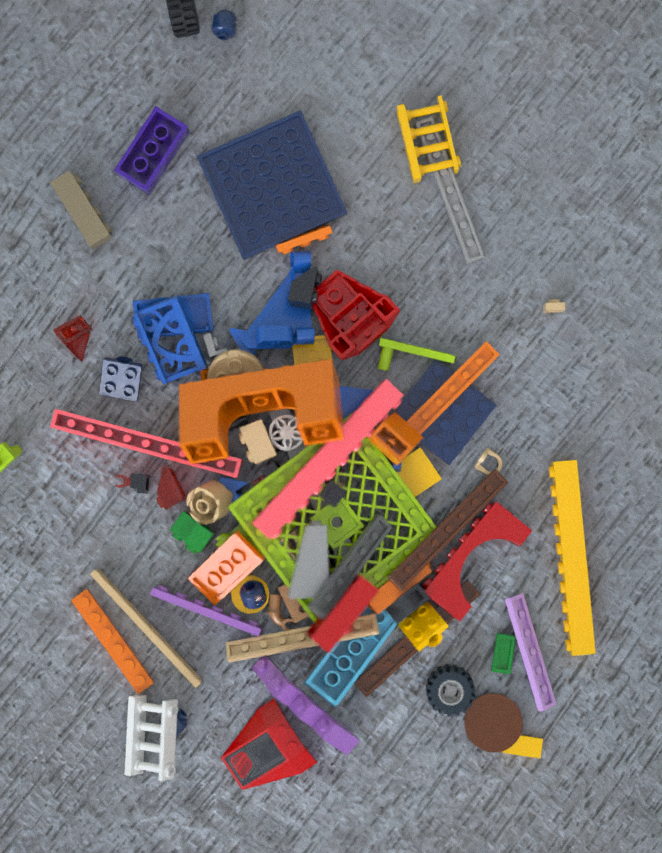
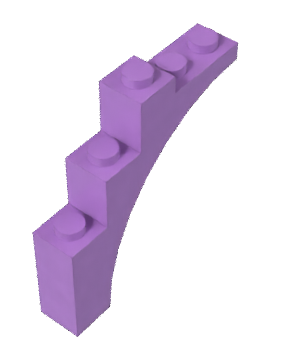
(304, 707)

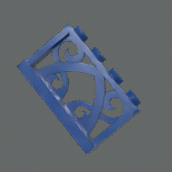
(177, 314)

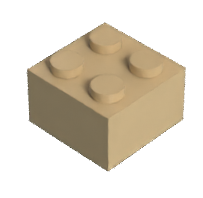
(258, 442)

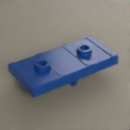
(195, 305)

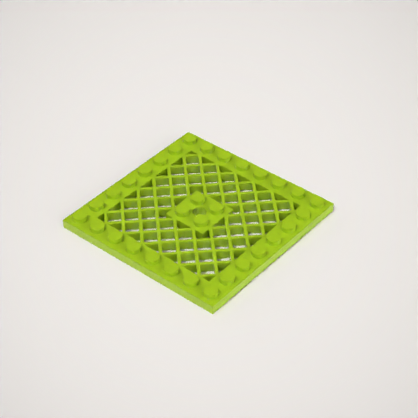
(245, 512)

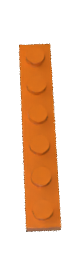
(452, 388)
(112, 641)

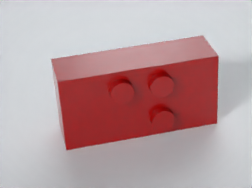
(343, 615)

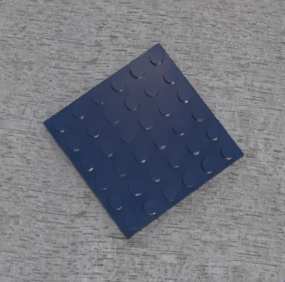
(272, 185)

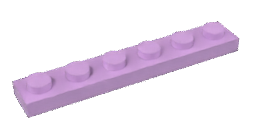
(530, 652)

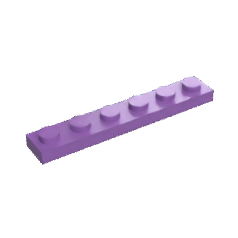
(199, 607)

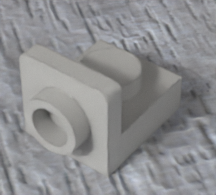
(212, 344)

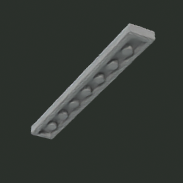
(452, 198)

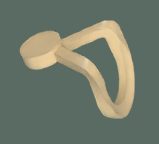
(483, 456)

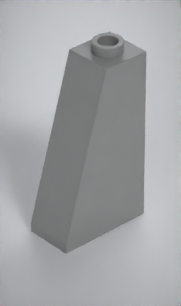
(311, 562)

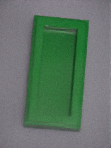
(503, 653)

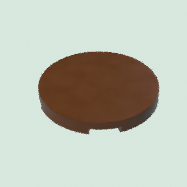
(493, 722)

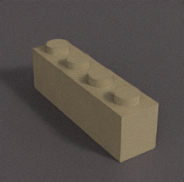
(81, 210)

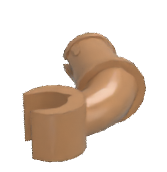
(274, 612)

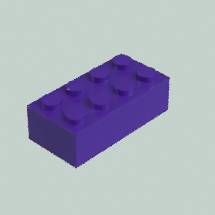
(152, 150)

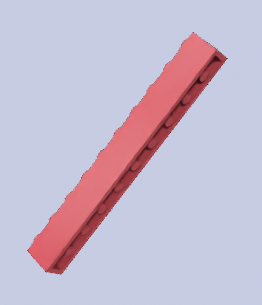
(138, 441)
(326, 460)

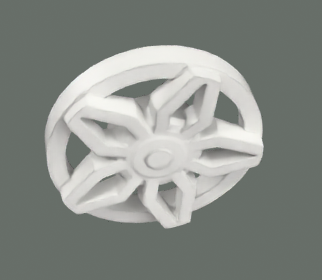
(285, 433)

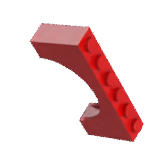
(445, 585)

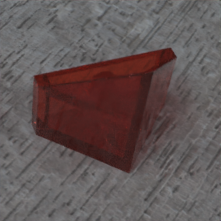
(75, 335)

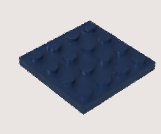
(457, 423)

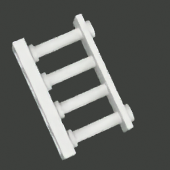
(136, 737)

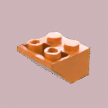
(395, 438)

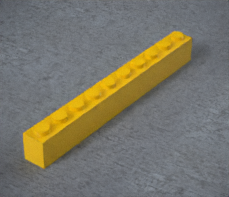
(572, 558)

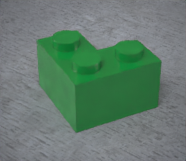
(192, 532)

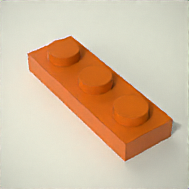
(305, 239)

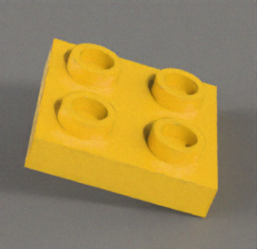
(423, 627)

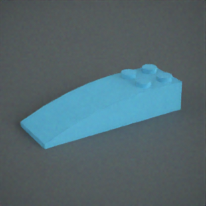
(346, 661)

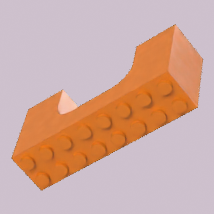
(214, 404)

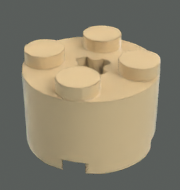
(209, 502)

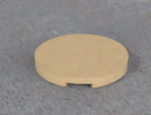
(233, 363)

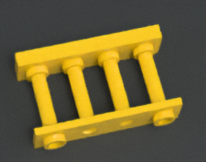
(414, 152)

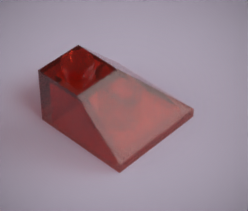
(169, 489)

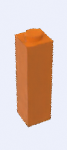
(389, 592)

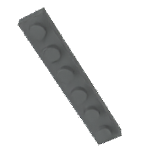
(349, 566)

